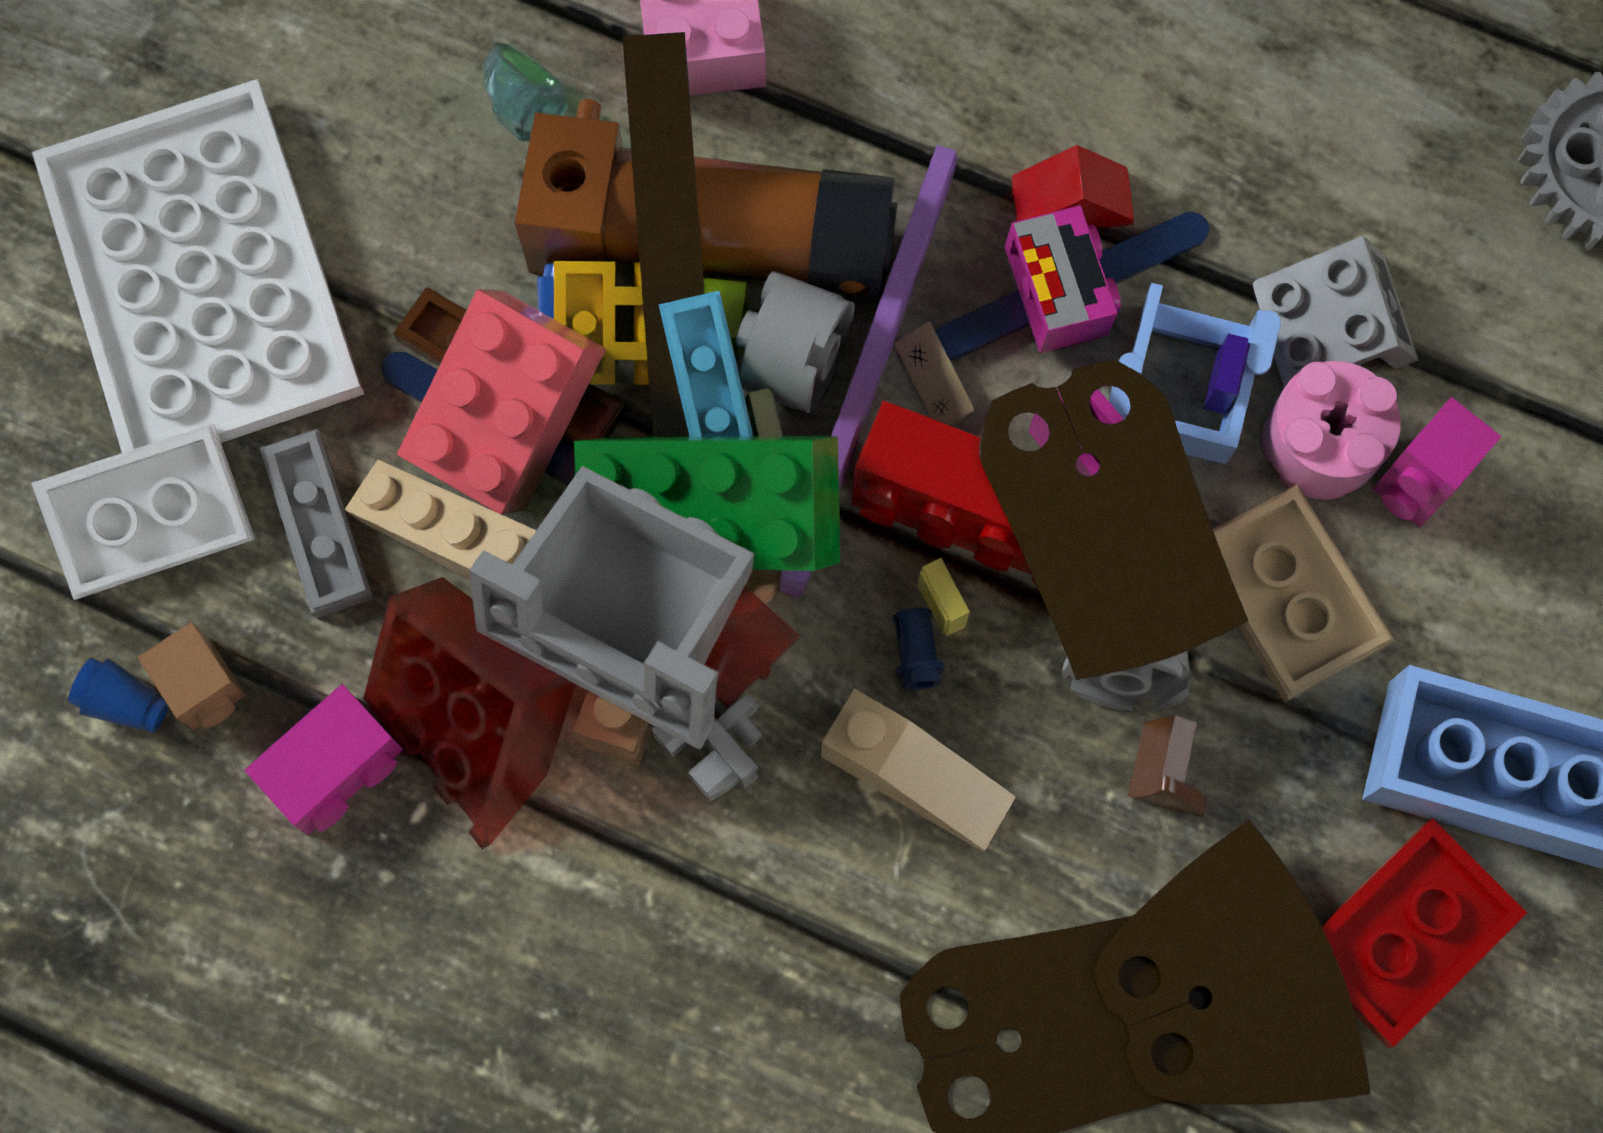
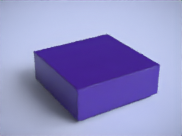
(1227, 374)

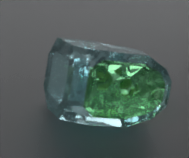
(519, 89)

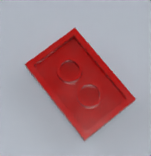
(1416, 931)

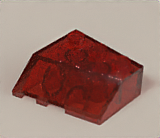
(465, 704)

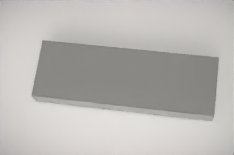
(317, 523)

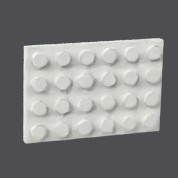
(196, 271)

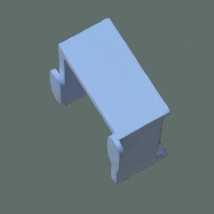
(1208, 331)

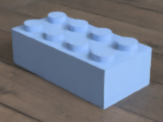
(1490, 764)

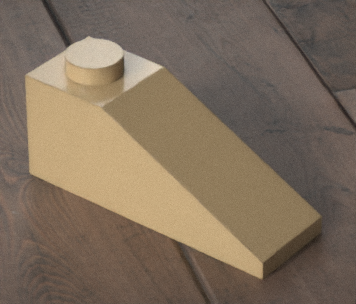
(915, 770)

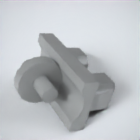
(727, 761)

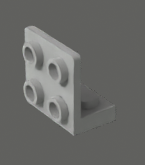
(1336, 310)

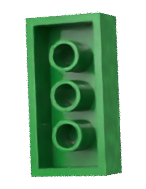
(755, 491)

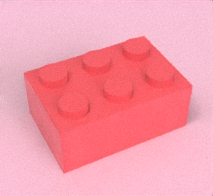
(500, 401)

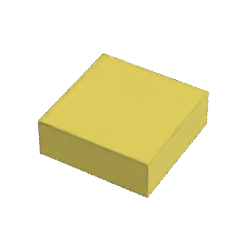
(943, 597)

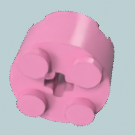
(1337, 398)

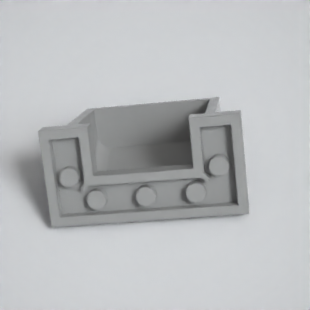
(619, 602)

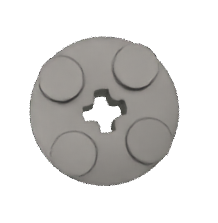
(793, 341)

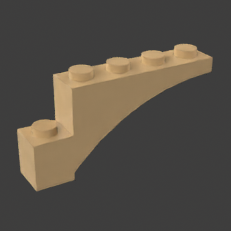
(435, 519)

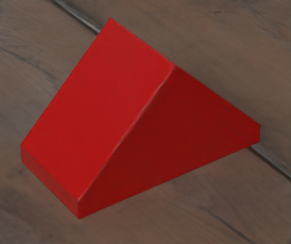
(1074, 180)

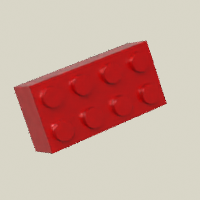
(933, 483)

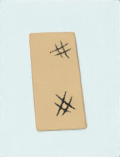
(933, 375)

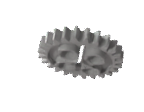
(1566, 186)

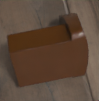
(1163, 766)

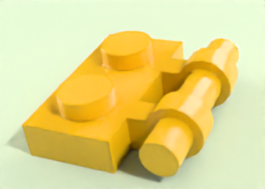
(587, 304)

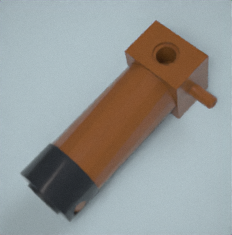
(752, 217)

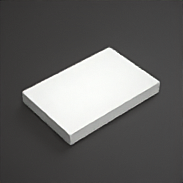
(143, 511)

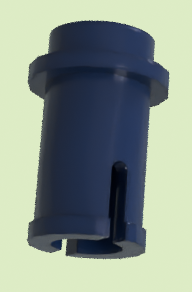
(917, 649)

